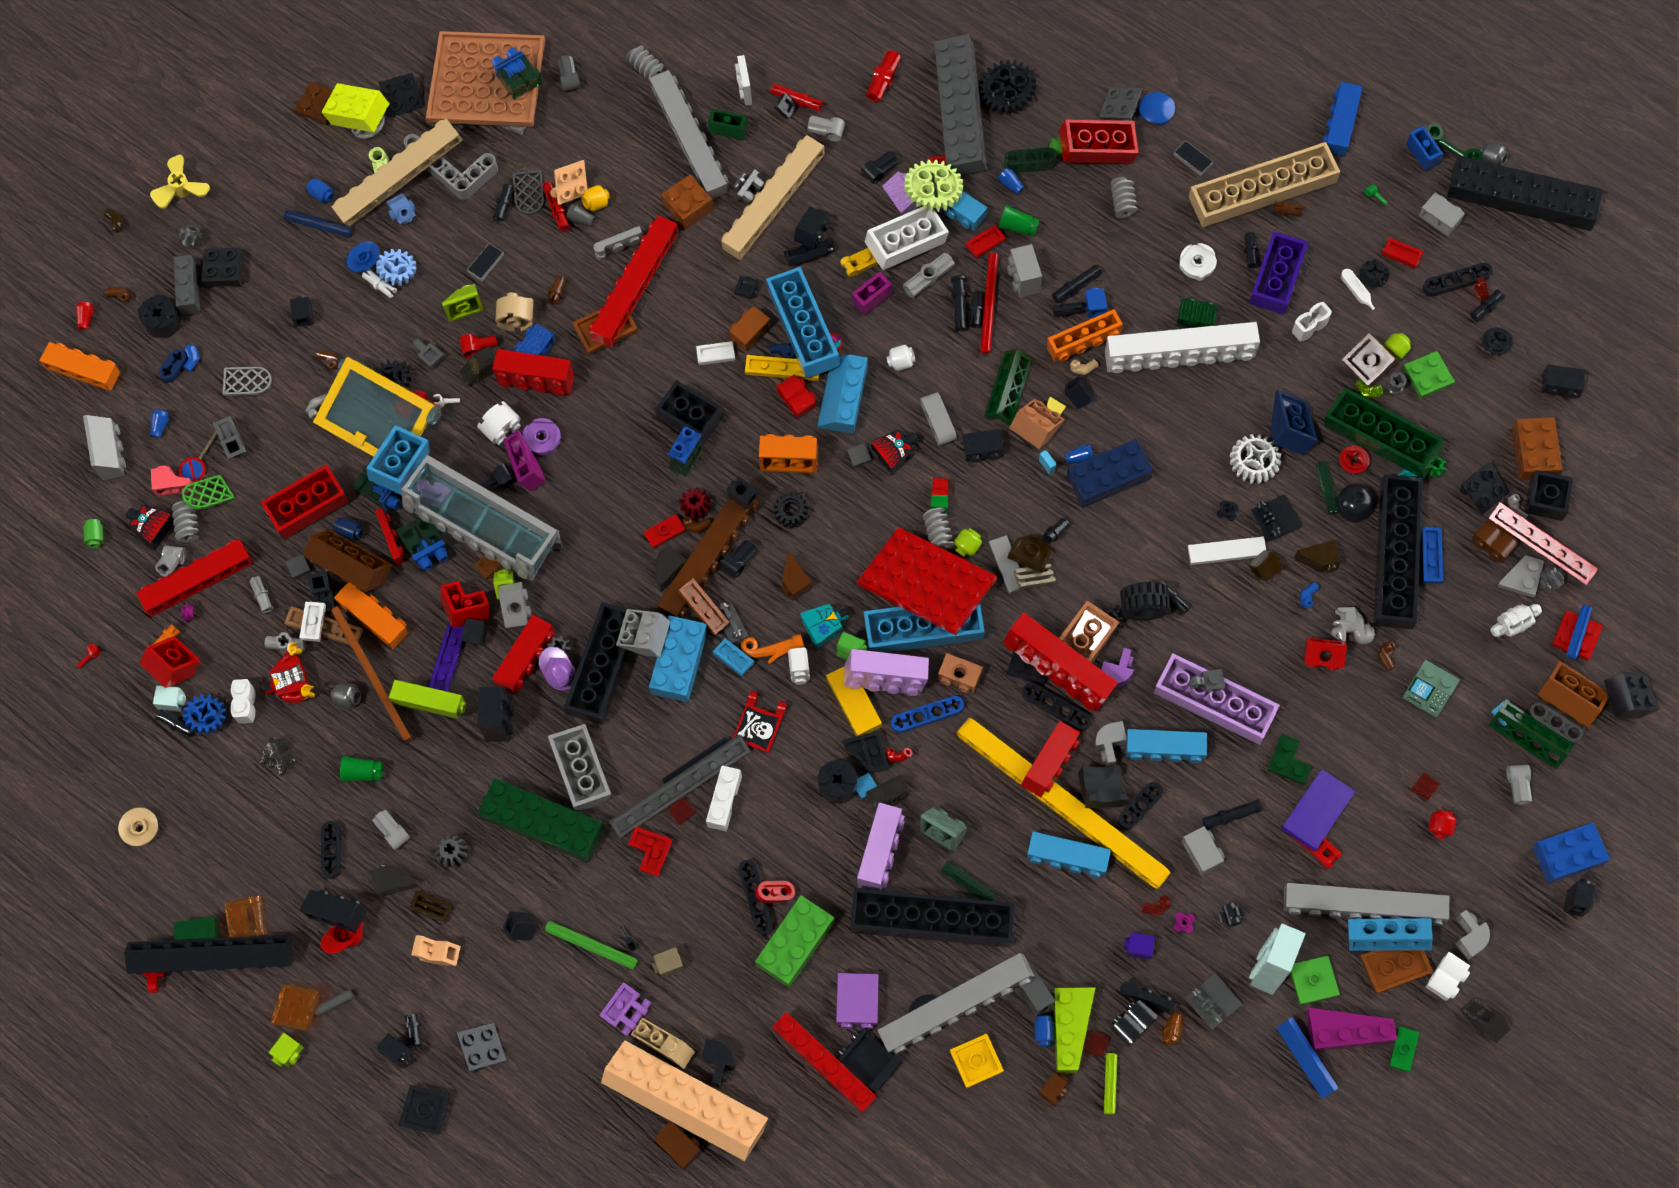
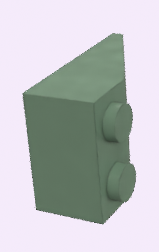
(942, 828)

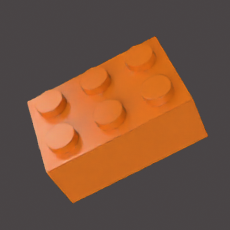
(788, 453)

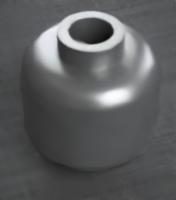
(1494, 153)
(345, 695)

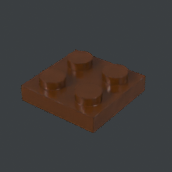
(313, 102)

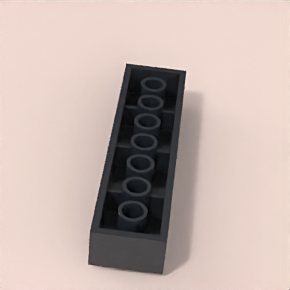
(1525, 193)
(1398, 552)
(932, 917)

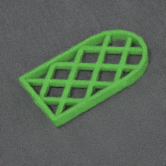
(209, 504)

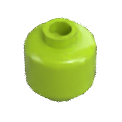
(1398, 345)
(967, 542)

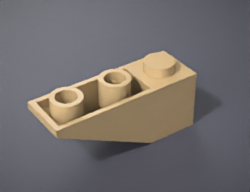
(663, 1042)

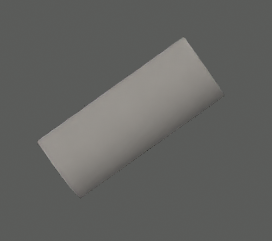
(579, 767)

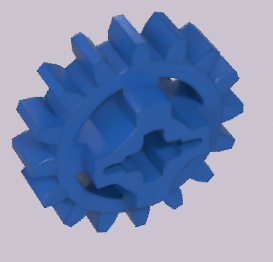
(211, 719)

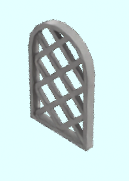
(239, 369)

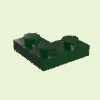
(1284, 764)

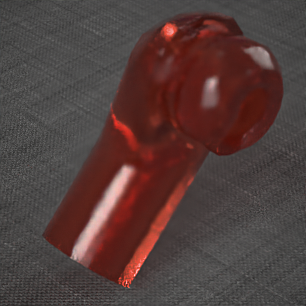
(1158, 908)

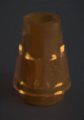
(1173, 1029)

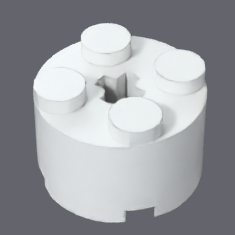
(499, 423)

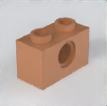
(953, 664)

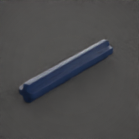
(318, 223)

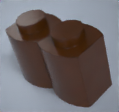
(1495, 541)

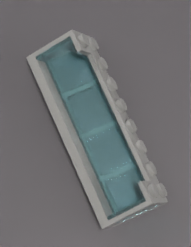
(478, 518)

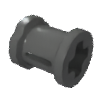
(1398, 378)

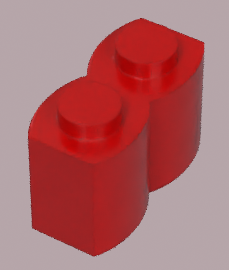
(796, 396)

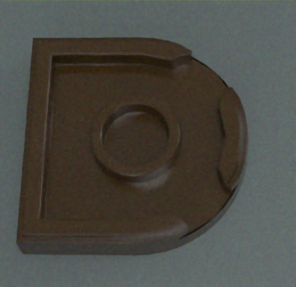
(1030, 552)

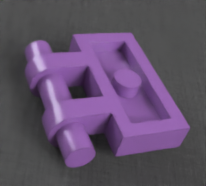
(620, 1005)

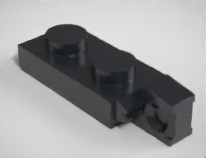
(803, 253)

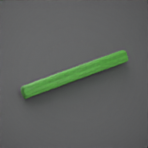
(591, 945)

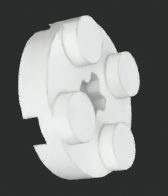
(1194, 270)

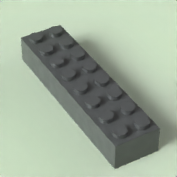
(960, 104)

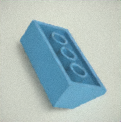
(843, 394)

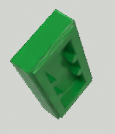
(1404, 1049)

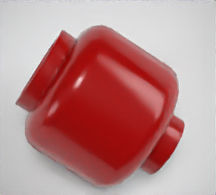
(1442, 824)

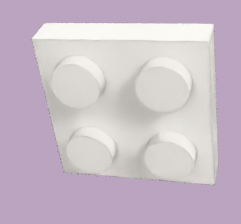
(743, 80)

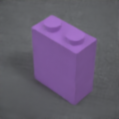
(857, 1000)

